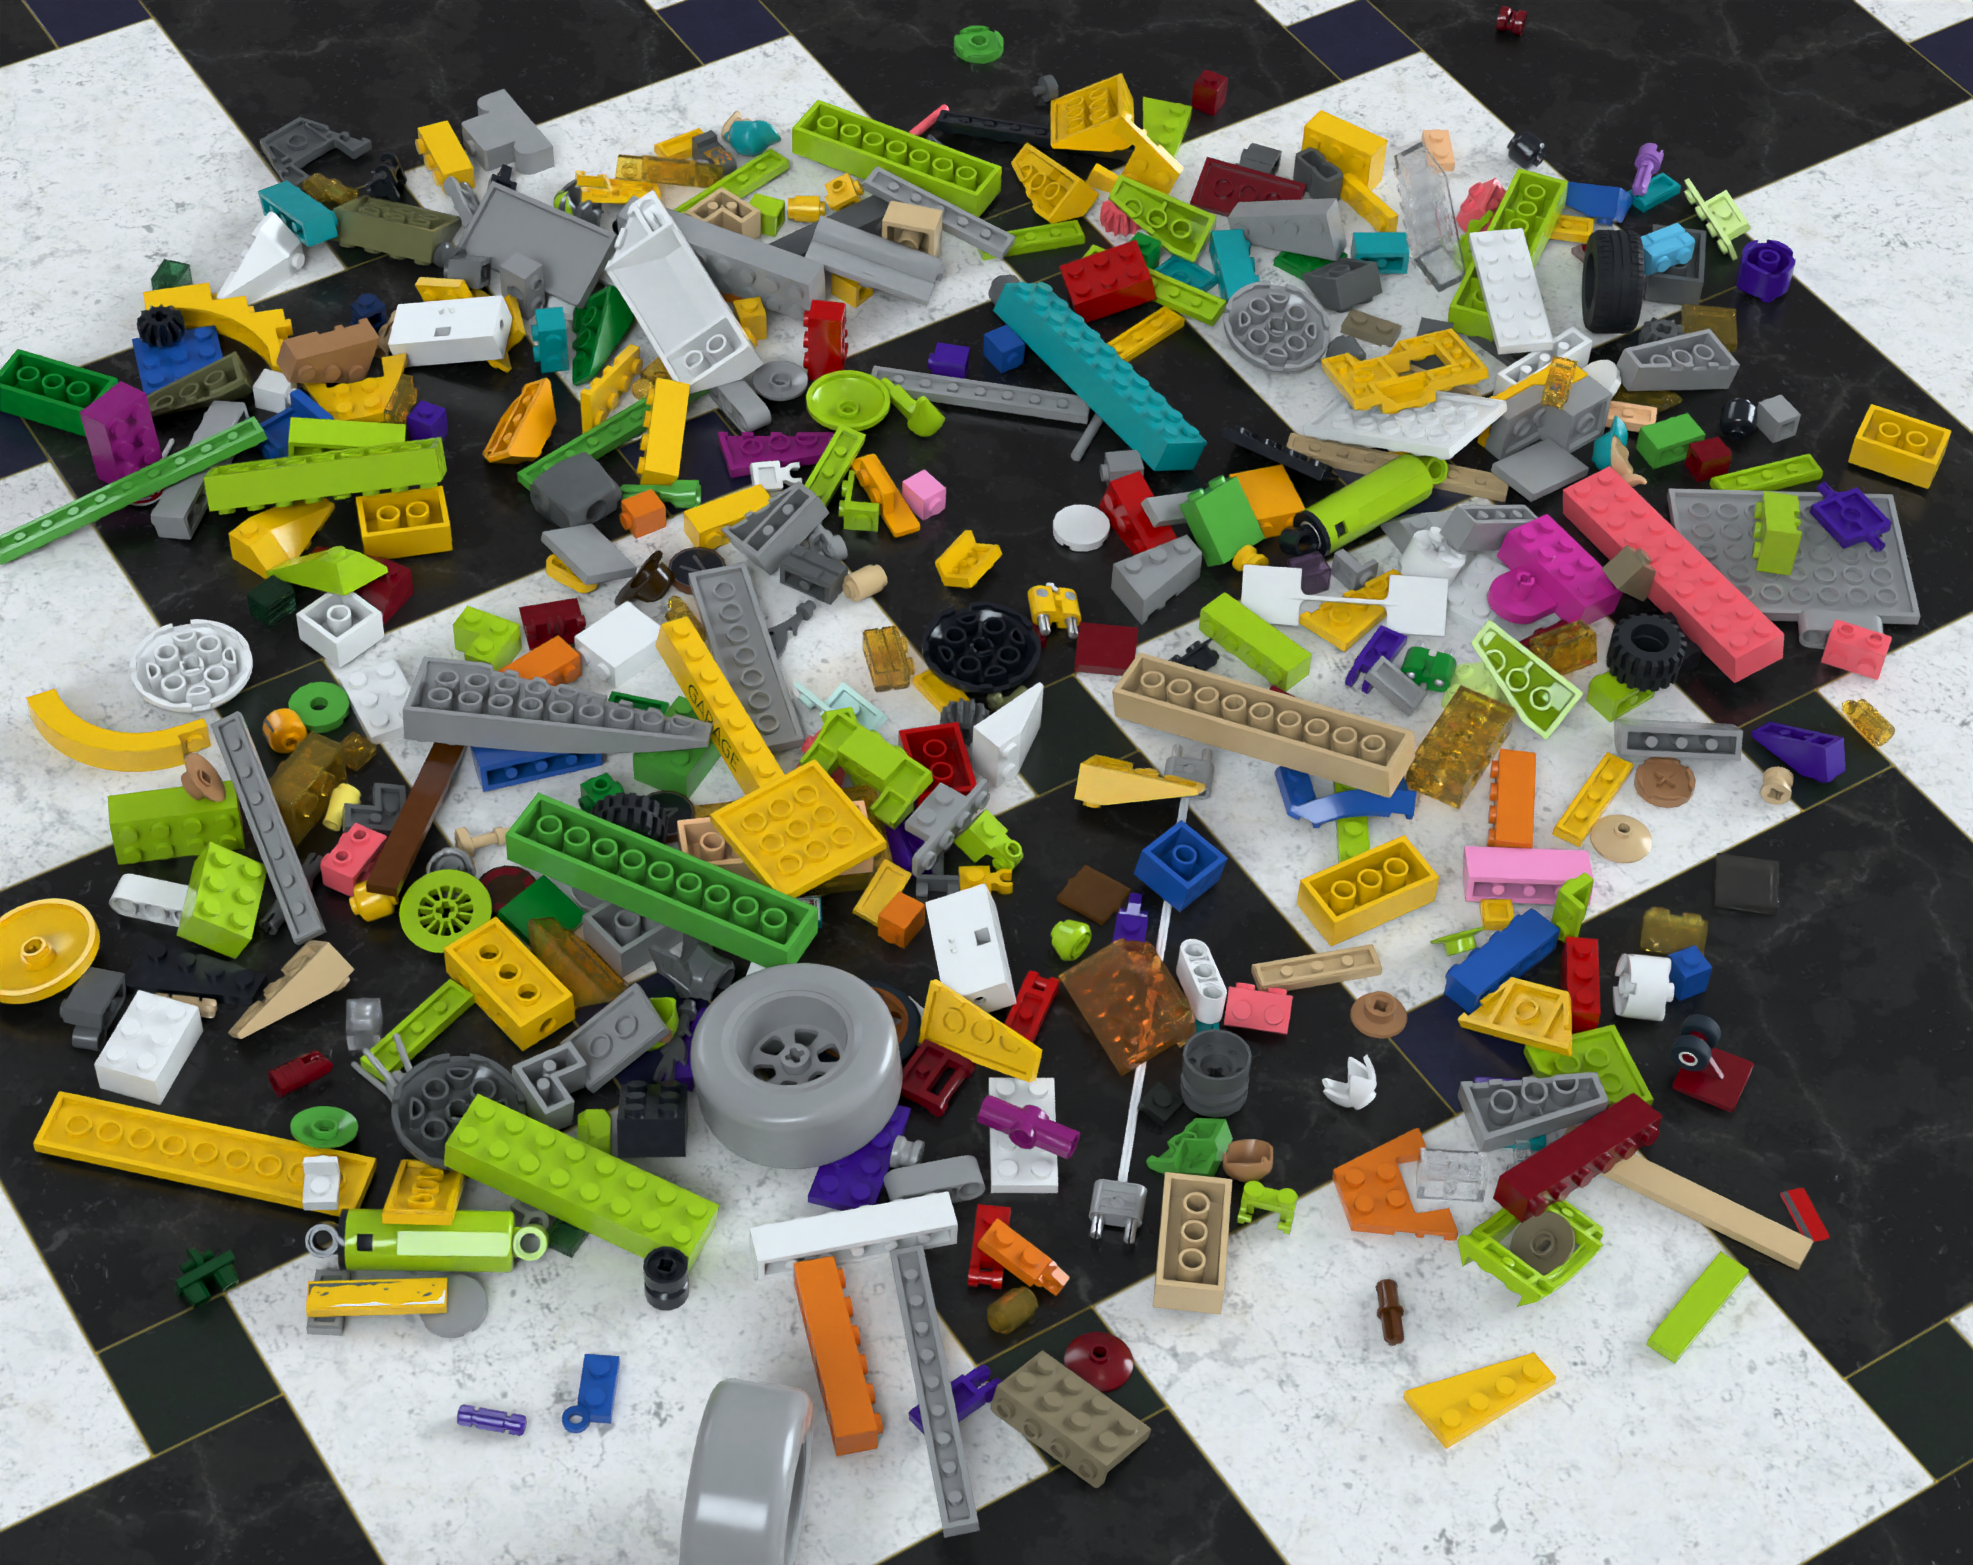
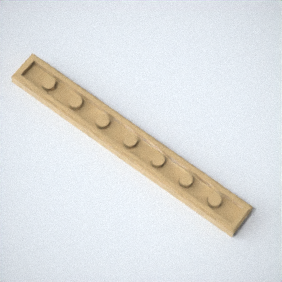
(1365, 460)
(1711, 1209)

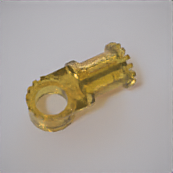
(328, 189)

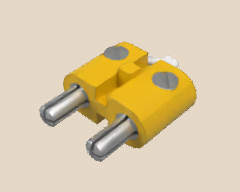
(1054, 607)

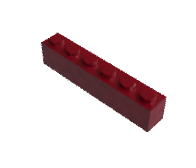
(1577, 1157)

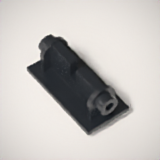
(1198, 655)

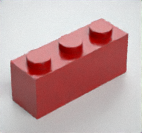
(1581, 979)

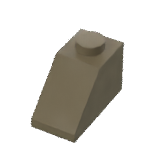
(1631, 572)

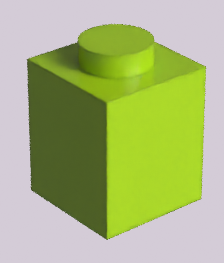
(771, 211)

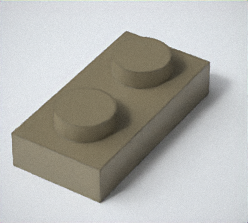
(1370, 328)

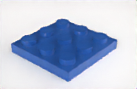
(161, 367)

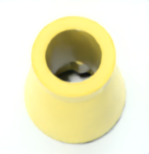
(342, 794)

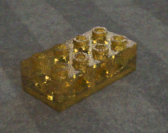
(1467, 715)

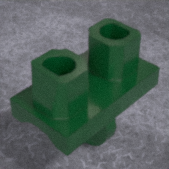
(192, 1284)

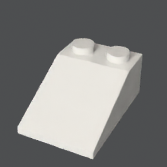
(1006, 737)

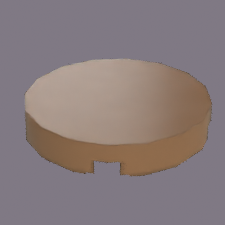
(1664, 782)

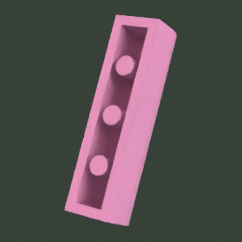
(1520, 873)

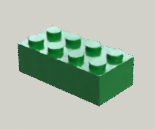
(49, 390)

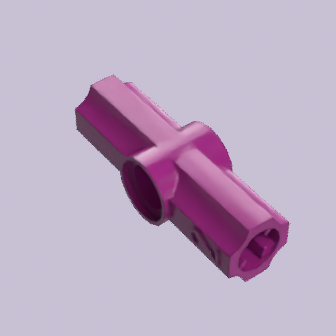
(1028, 1127)

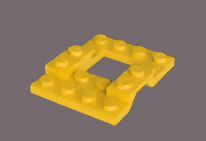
(1377, 379)

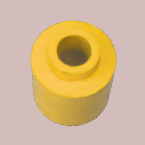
(806, 208)

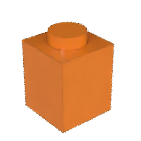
(643, 513)
(901, 920)

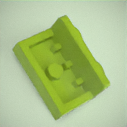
(1572, 905)

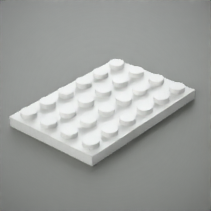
(1433, 430)

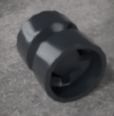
(666, 1278)

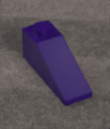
(1804, 750)

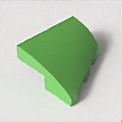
(1196, 1149)

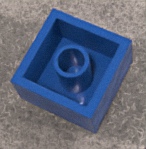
(1180, 865)

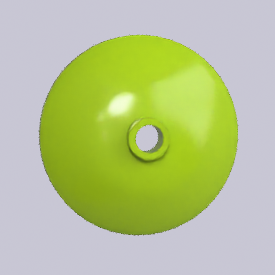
(848, 399)

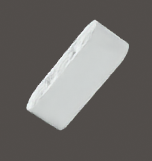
(149, 899)
(1201, 981)

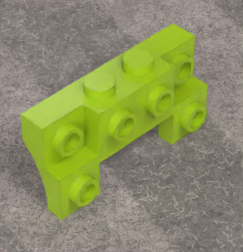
(874, 762)

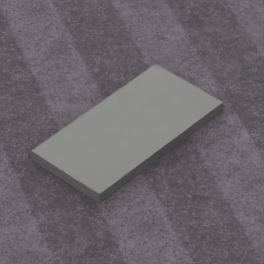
(565, 245)

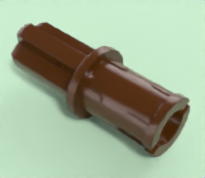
(1390, 1311)

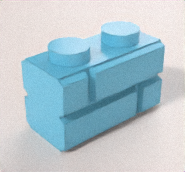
(1666, 248)

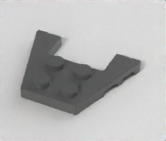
(303, 142)

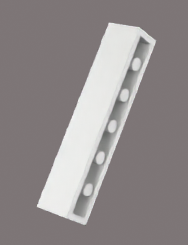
(854, 1234)

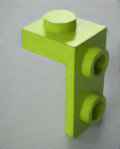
(857, 515)

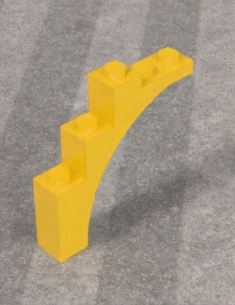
(231, 317)

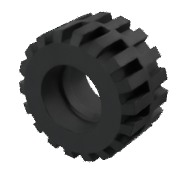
(1646, 652)
(635, 814)

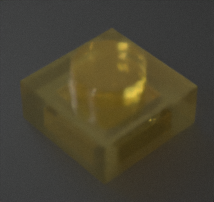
(357, 750)

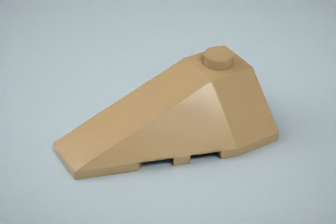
(308, 977)

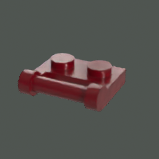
(926, 1069)

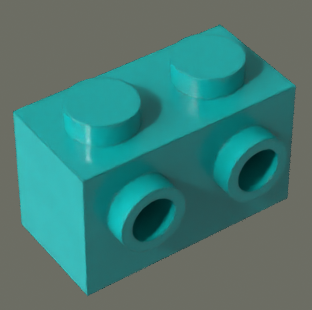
(1385, 248)
(551, 340)

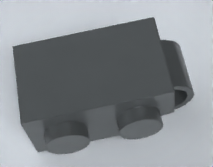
(93, 1006)

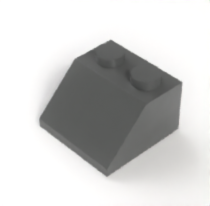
(1344, 283)

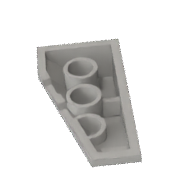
(1403, 528)

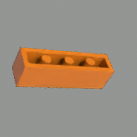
(551, 661)
(1513, 799)

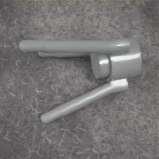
(391, 1080)

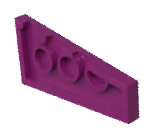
(748, 449)

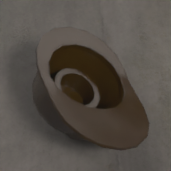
(650, 581)

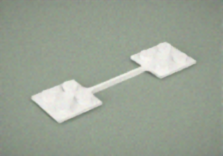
(1412, 604)

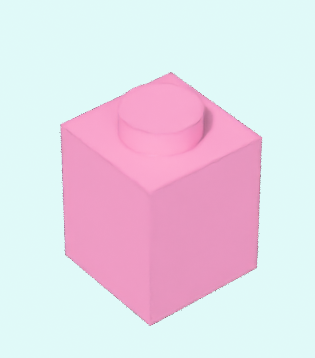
(924, 494)

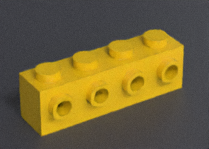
(664, 432)

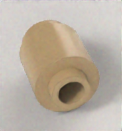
(864, 582)

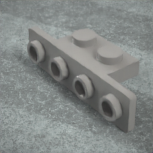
(941, 819)

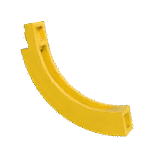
(111, 748)

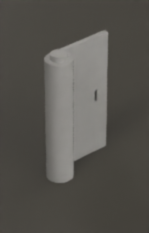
(875, 261)

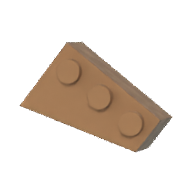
(329, 356)

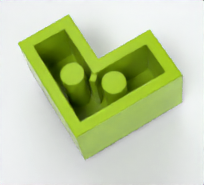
(486, 637)

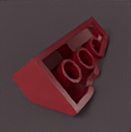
(388, 591)

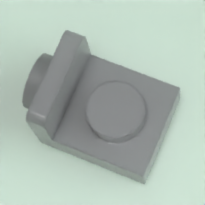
(1351, 572)

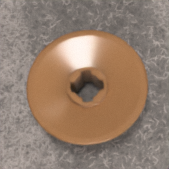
(202, 779)
(1380, 1023)

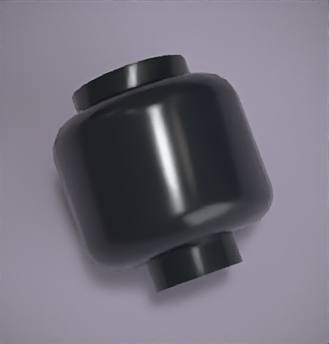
(1526, 149)
(1738, 419)

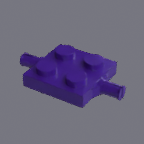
(1850, 517)

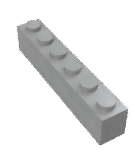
(186, 501)

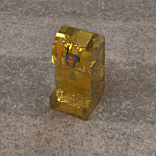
(1559, 382)

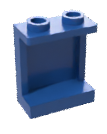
(278, 426)

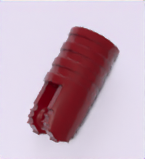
(298, 1072)

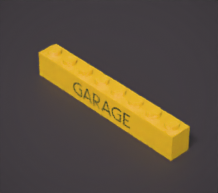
(716, 704)

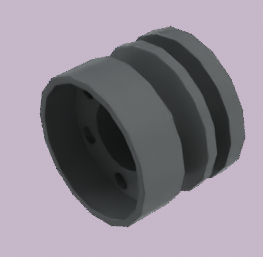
(1215, 1073)

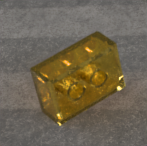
(306, 783)

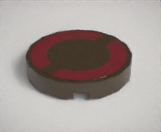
(505, 884)

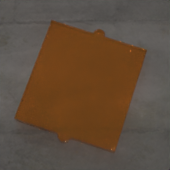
(1093, 894)

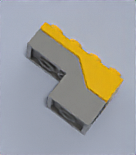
(1528, 420)

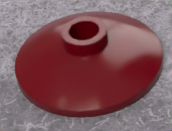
(1102, 1373)

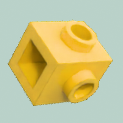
(843, 192)

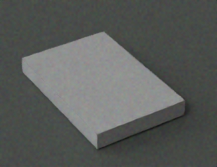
(1539, 469)
(588, 554)
(617, 1036)

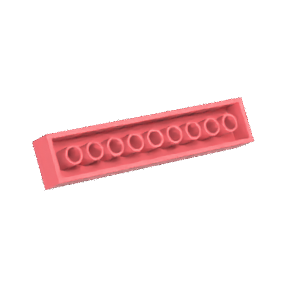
(1685, 582)

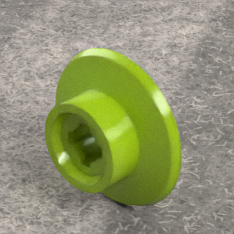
(1459, 942)

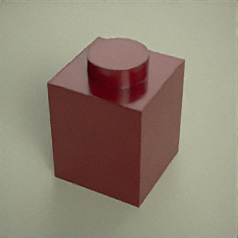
(1209, 92)
(1708, 459)

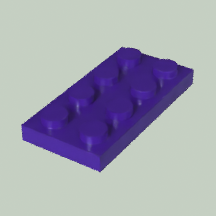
(860, 1176)

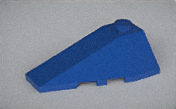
(1599, 202)

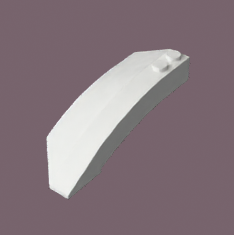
(678, 301)

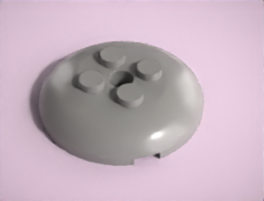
(1276, 327)

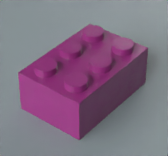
(120, 433)

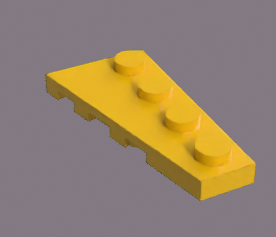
(1346, 622)
(976, 1035)

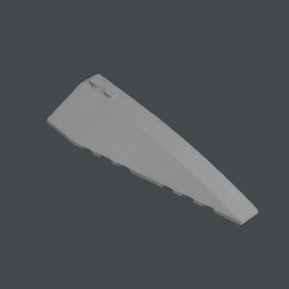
(498, 710)

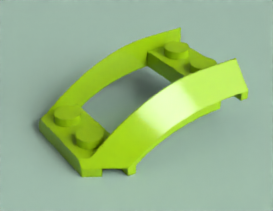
(1517, 1275)

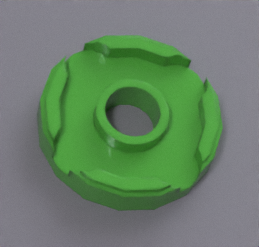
(966, 47)
(320, 694)

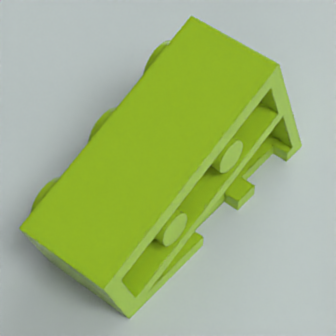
(1776, 532)

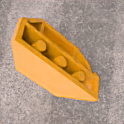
(523, 426)

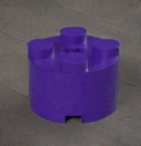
(1765, 269)

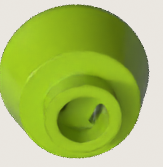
(1070, 939)

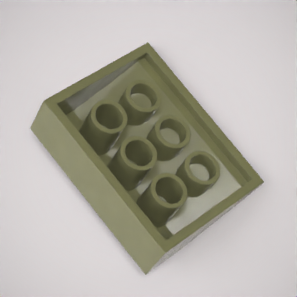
(394, 228)

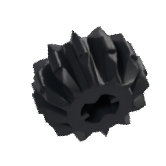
(161, 326)

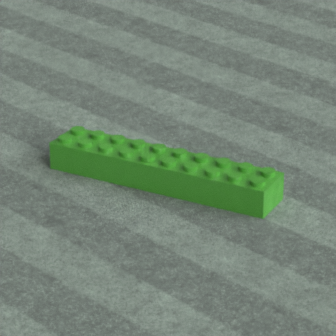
(661, 883)

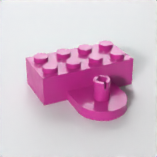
(1549, 577)

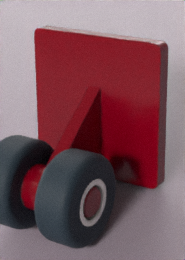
(1705, 1070)

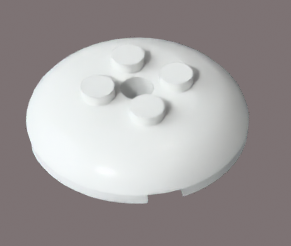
(191, 666)

